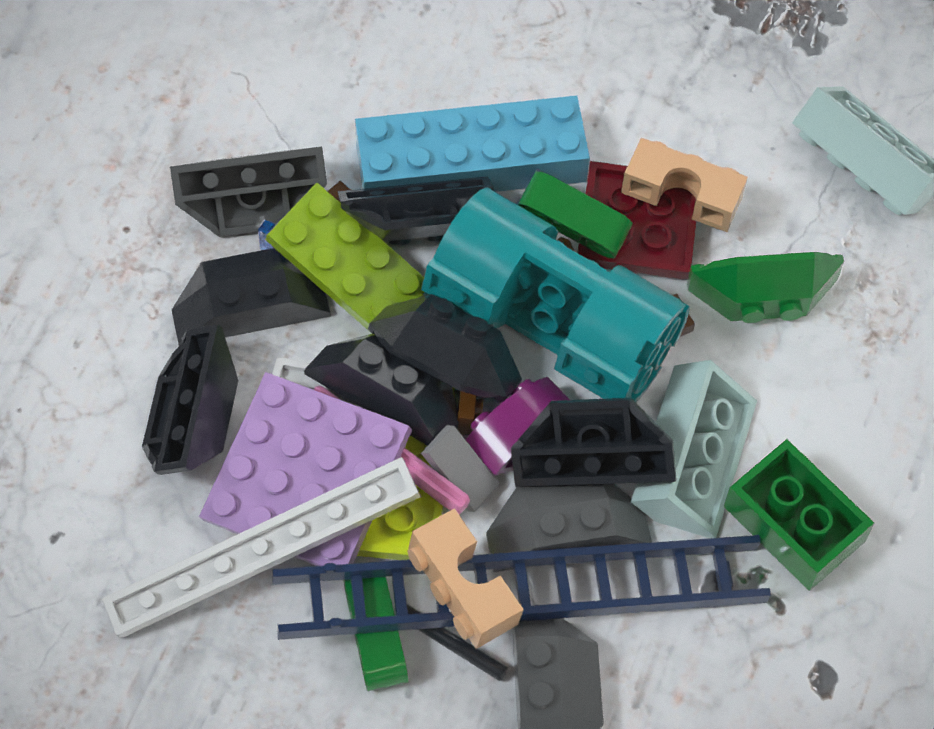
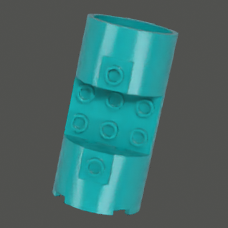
(514, 272)

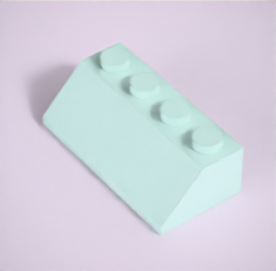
(868, 148)
(708, 425)

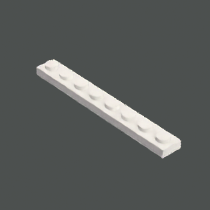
(260, 547)

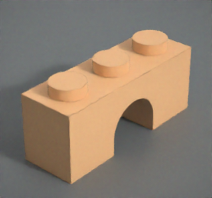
(660, 168)
(478, 609)

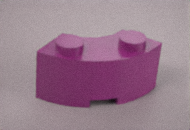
(498, 431)

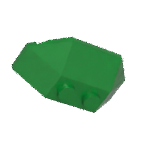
(765, 284)

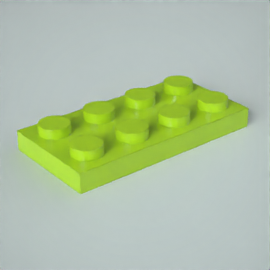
(344, 257)

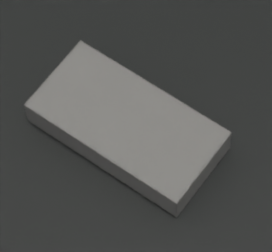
(459, 464)

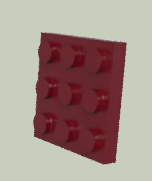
(660, 234)

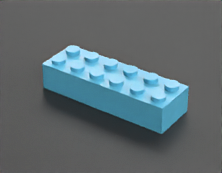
(475, 142)

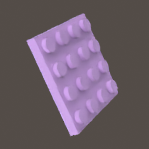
(294, 450)

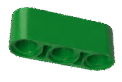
(576, 214)
(378, 652)

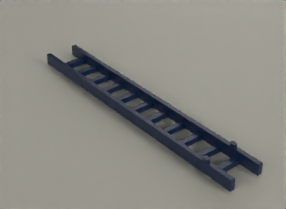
(519, 562)

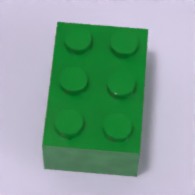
(798, 514)

